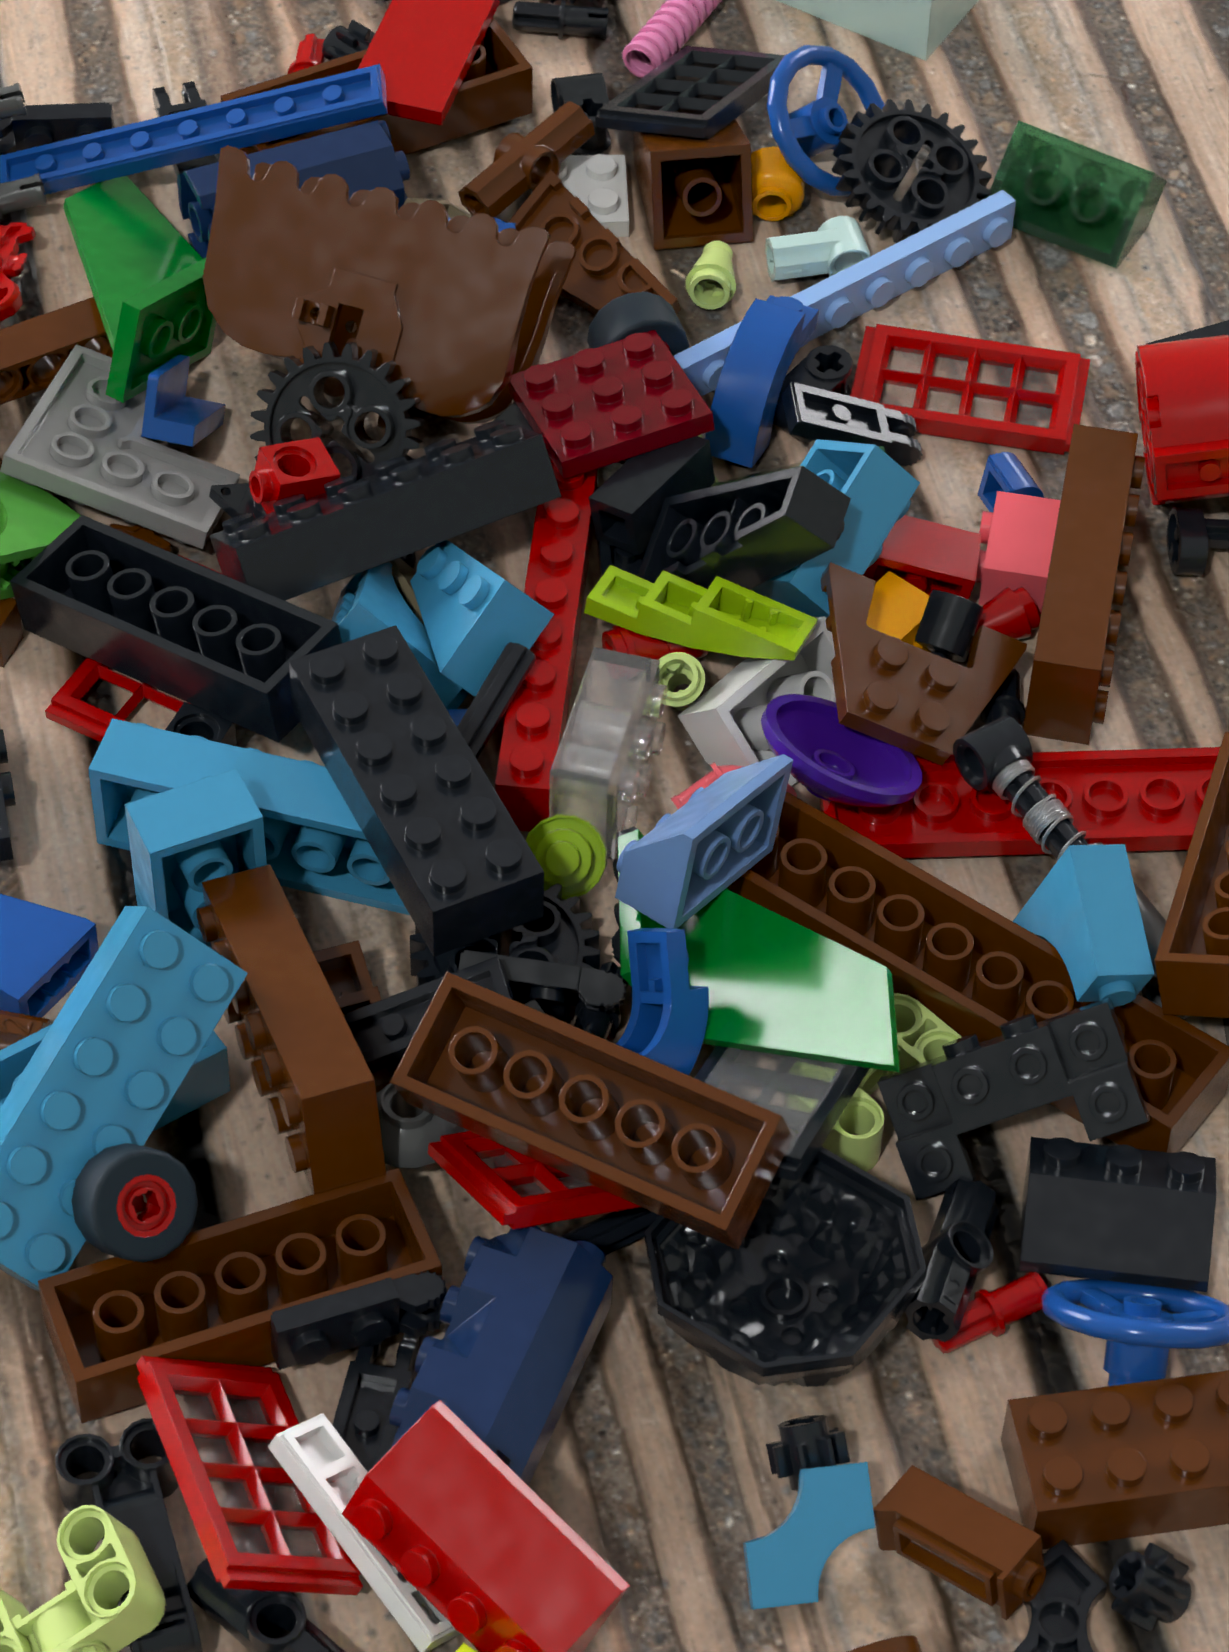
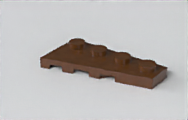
(601, 264)

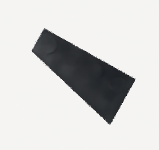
(746, 529)

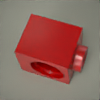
(291, 470)

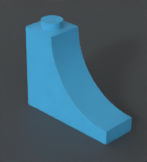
(373, 604)
(1094, 922)

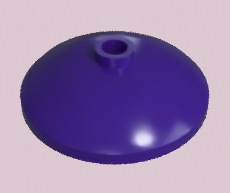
(835, 759)

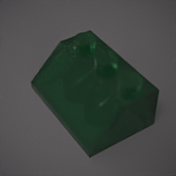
(1076, 194)

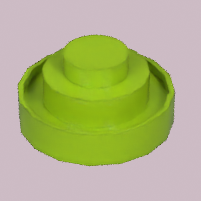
(569, 853)

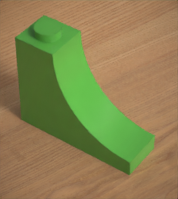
(27, 526)

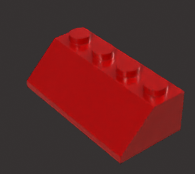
(482, 1542)

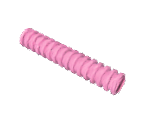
(665, 34)

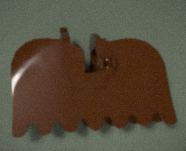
(430, 293)

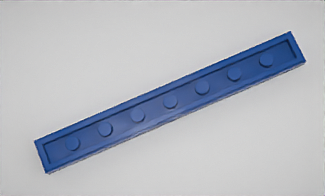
(202, 131)

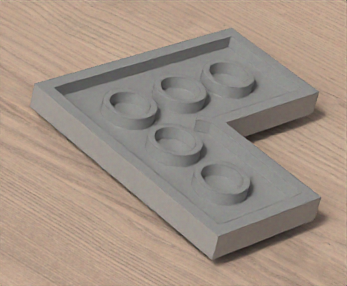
(95, 455)

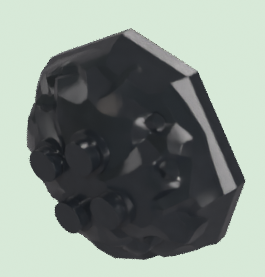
(807, 1289)

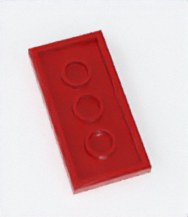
(427, 53)

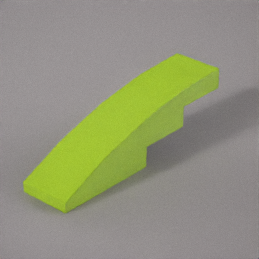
(711, 619)

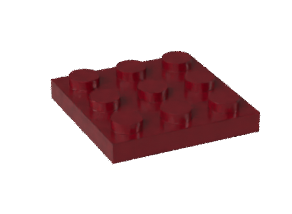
(610, 403)

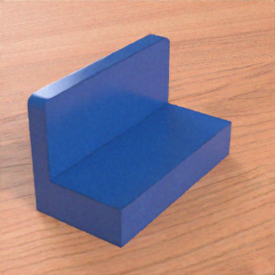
(173, 415)

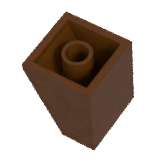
(695, 187)

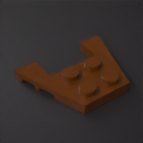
(903, 690)

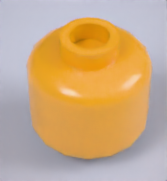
(775, 185)

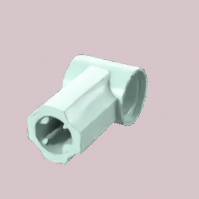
(826, 251)

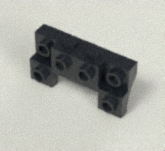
(1007, 1075)

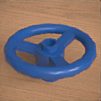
(821, 122)
(1134, 1324)

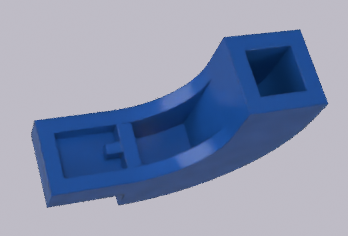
(754, 377)
(666, 1012)

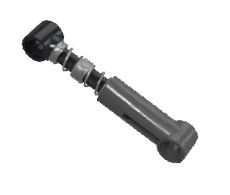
(1001, 760)

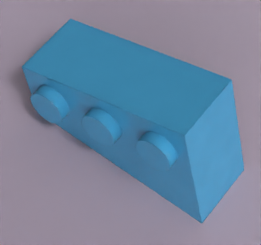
(471, 614)

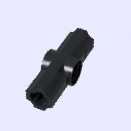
(953, 1259)
(254, 1612)

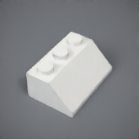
(729, 715)

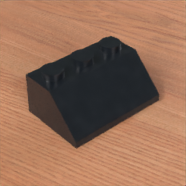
(1118, 1214)

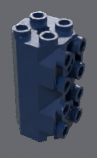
(357, 154)
(512, 1342)

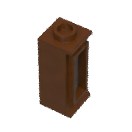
(961, 1541)

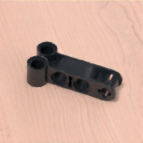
(135, 1497)

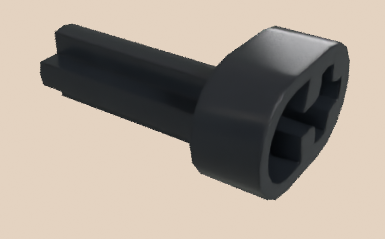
(1190, 537)

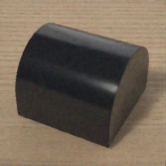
(949, 625)

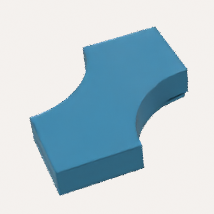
(789, 1561)

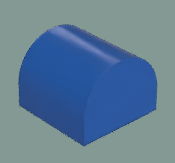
(1005, 474)

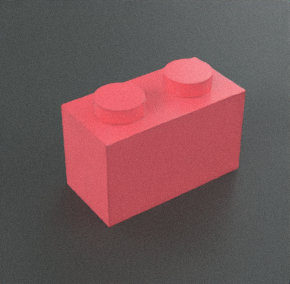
(1018, 545)

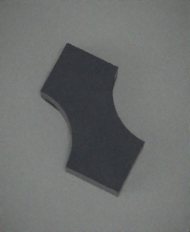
(1063, 1604)

